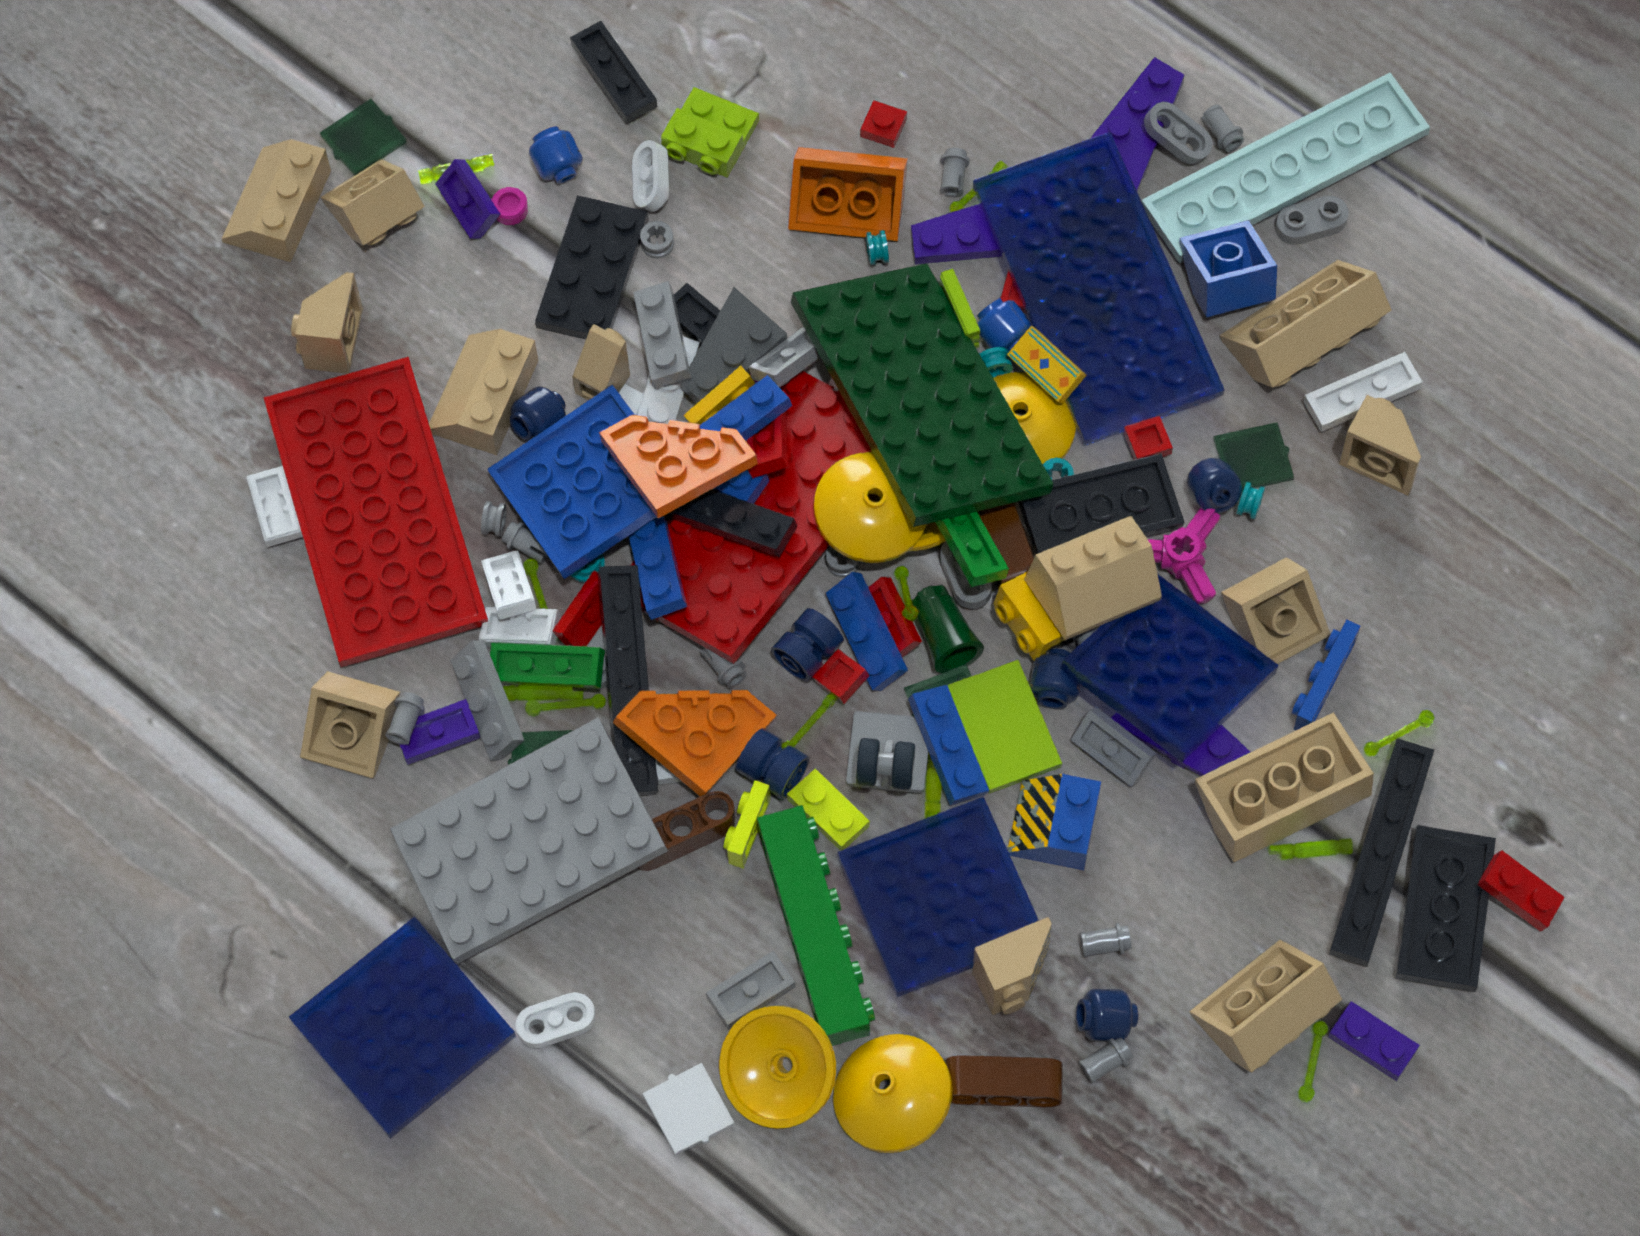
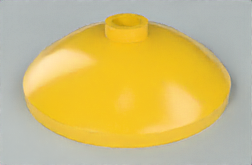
(1046, 423)
(854, 523)
(755, 1072)
(904, 1111)

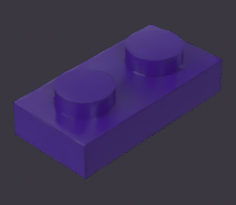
(467, 198)
(440, 732)
(1373, 1041)

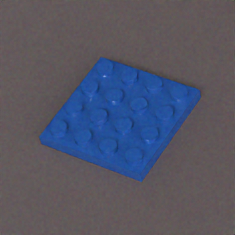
(573, 487)

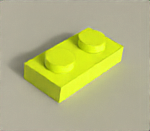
(831, 810)
(742, 837)

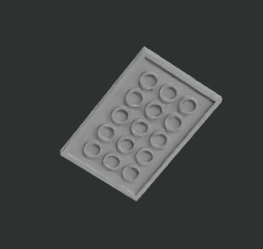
(528, 840)

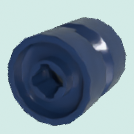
(811, 640)
(768, 761)

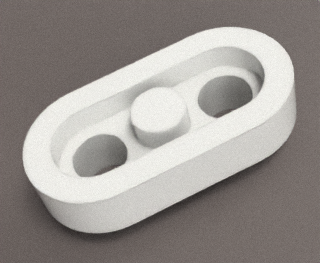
(650, 176)
(554, 1017)

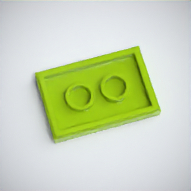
(1005, 726)

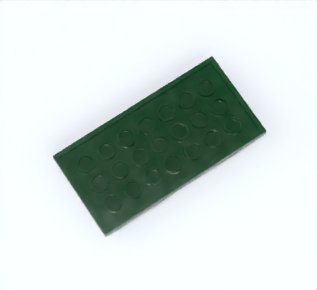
(921, 394)

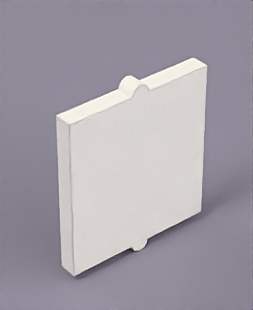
(688, 1109)

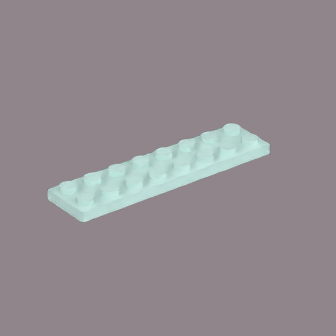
(1289, 163)

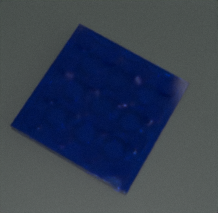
(1170, 670)
(936, 893)
(402, 1027)

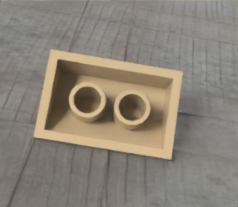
(279, 199)
(482, 388)
(1095, 577)
(1267, 1005)

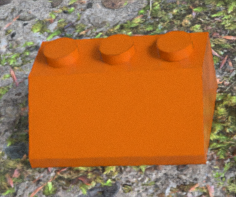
(847, 193)

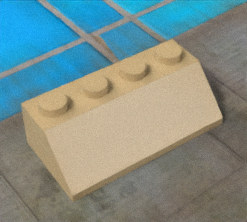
(1307, 322)
(1284, 787)

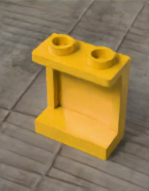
(1026, 617)

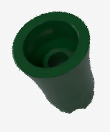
(946, 630)

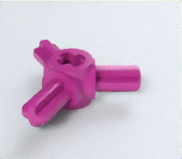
(1190, 562)

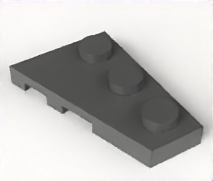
(735, 339)

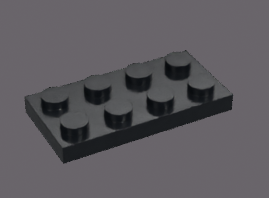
(591, 267)
(1101, 498)
(1445, 909)

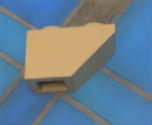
(601, 363)

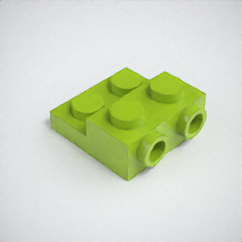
(709, 132)

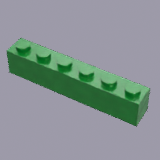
(814, 926)

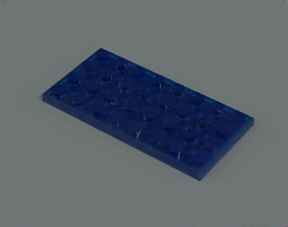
(1099, 285)

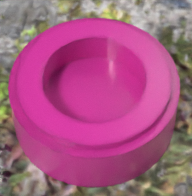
(511, 204)

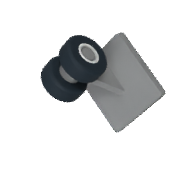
(886, 753)

